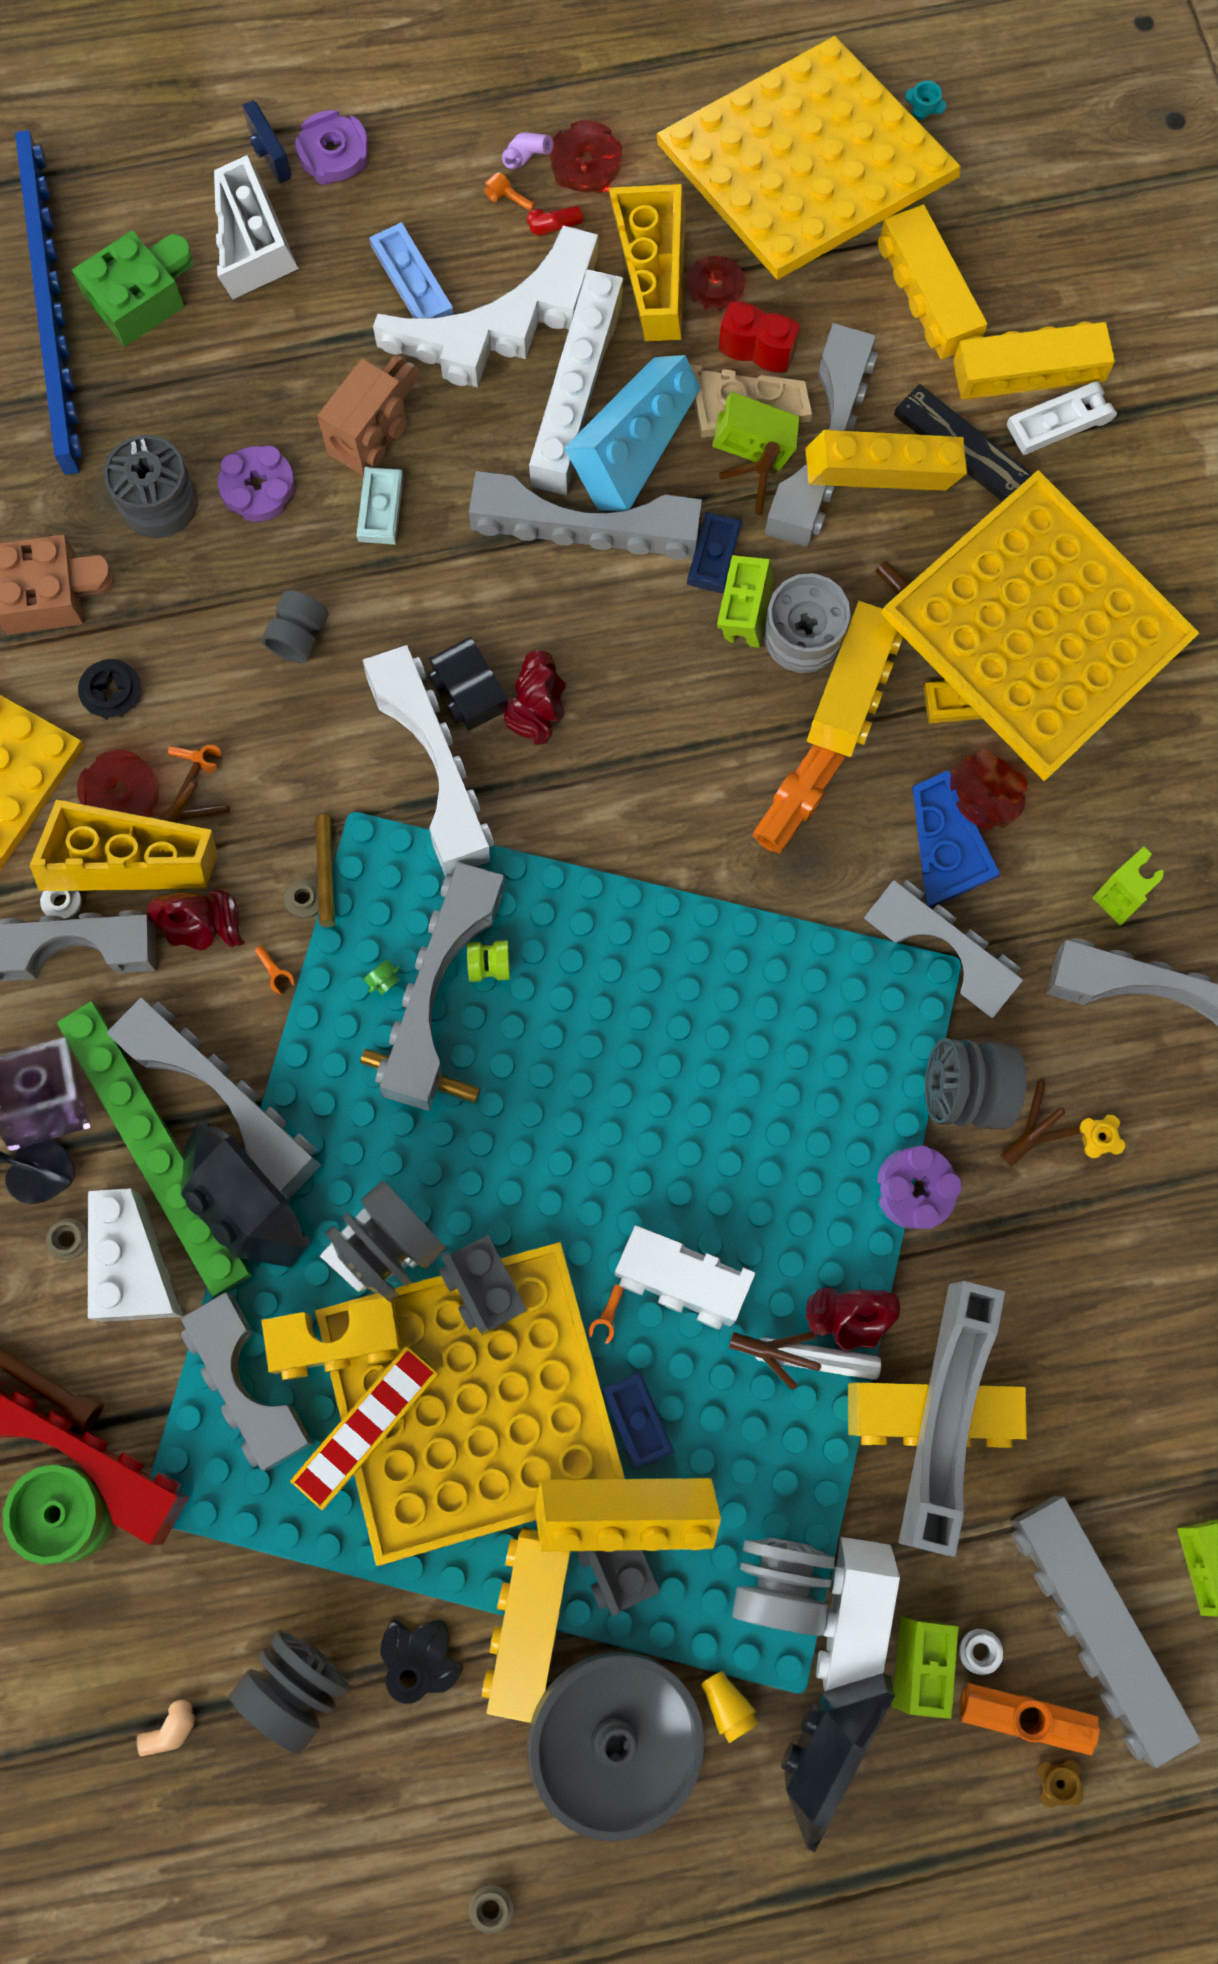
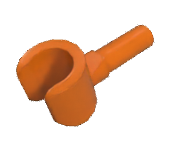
(499, 186)
(198, 756)
(273, 969)
(609, 1313)

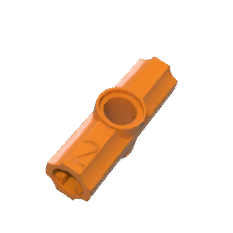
(797, 798)
(1055, 1723)

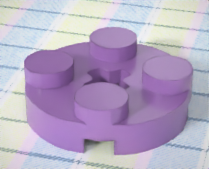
(337, 164)
(252, 463)
(939, 1183)

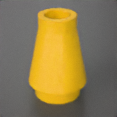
(729, 1707)

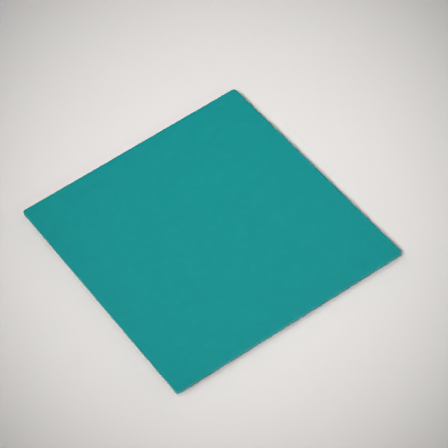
(633, 1071)

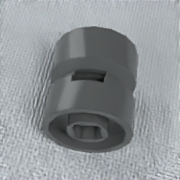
(296, 622)

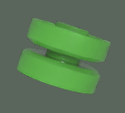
(34, 1518)

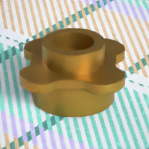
(1071, 1791)

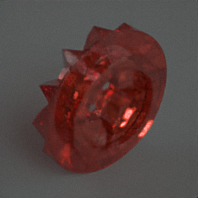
(715, 269)

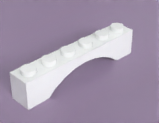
(575, 379)
(401, 695)

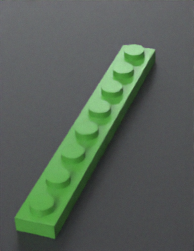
(148, 1143)

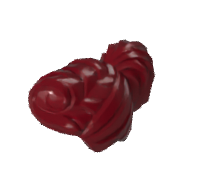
(537, 698)
(196, 918)
(853, 1317)

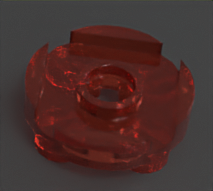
(586, 175)
(114, 767)
(1005, 784)

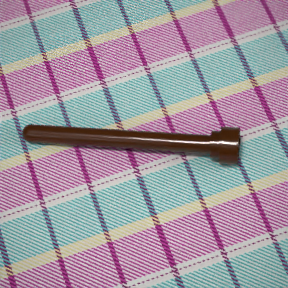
(79, 1409)

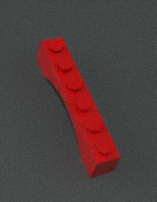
(134, 1498)

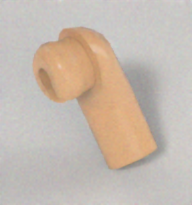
(172, 1733)

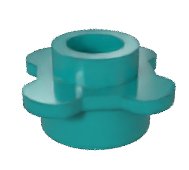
(928, 92)

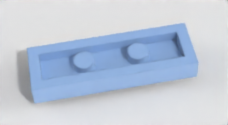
(410, 273)

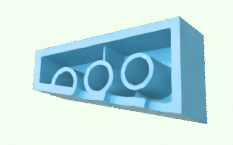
(632, 431)

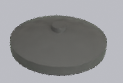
(615, 1746)

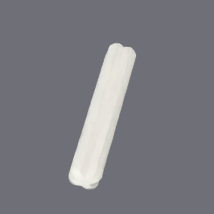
(834, 1360)

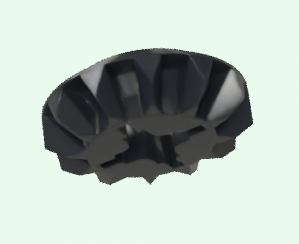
(99, 677)

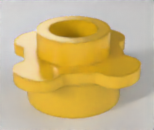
(1093, 1144)

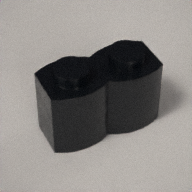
(468, 684)

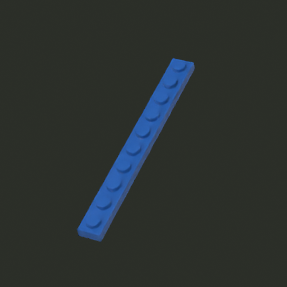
(49, 312)

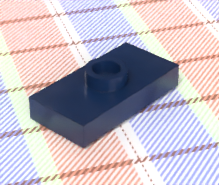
(265, 141)
(714, 552)
(637, 1420)

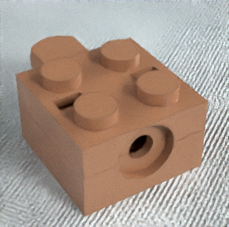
(367, 413)
(45, 584)

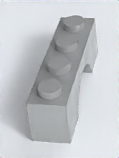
(123, 940)
(986, 980)
(218, 1335)

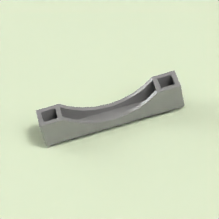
(843, 364)
(660, 527)
(467, 910)
(1089, 974)
(156, 1044)
(937, 1480)

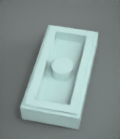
(380, 505)

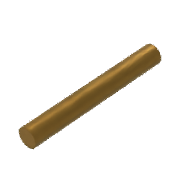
(325, 870)
(446, 1084)

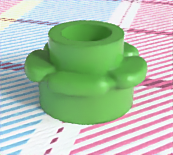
(382, 977)

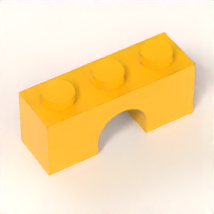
(294, 1347)

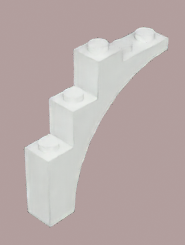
(506, 325)

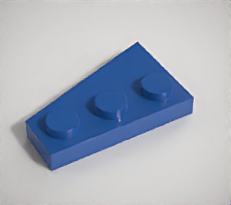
(949, 844)

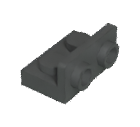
(483, 1285)
(621, 1577)

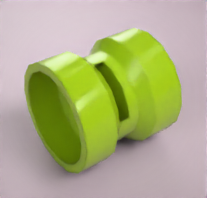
(497, 961)

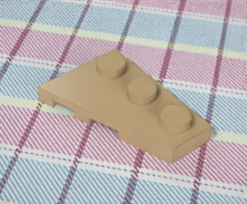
(774, 391)

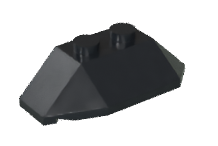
(239, 1200)
(831, 1750)

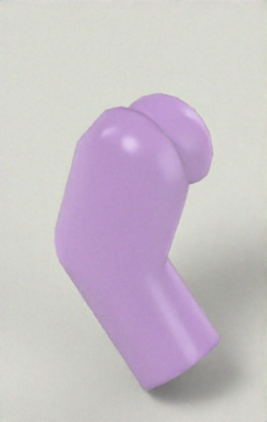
(524, 147)

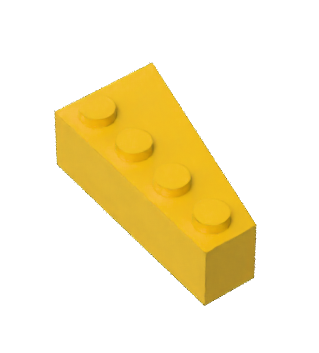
(653, 244)
(119, 851)

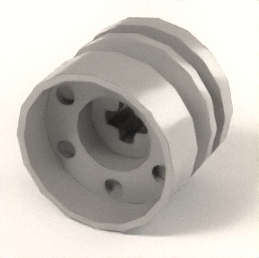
(817, 606)
(783, 1587)

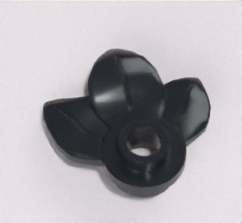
(420, 1654)

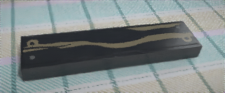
(984, 459)

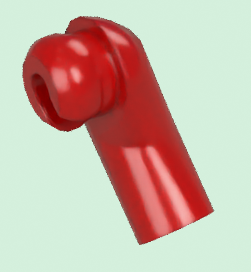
(549, 222)

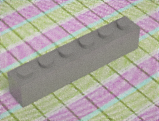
(1105, 1631)

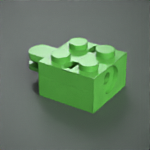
(133, 284)

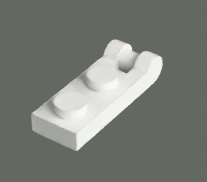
(1060, 418)

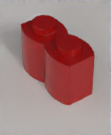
(758, 337)

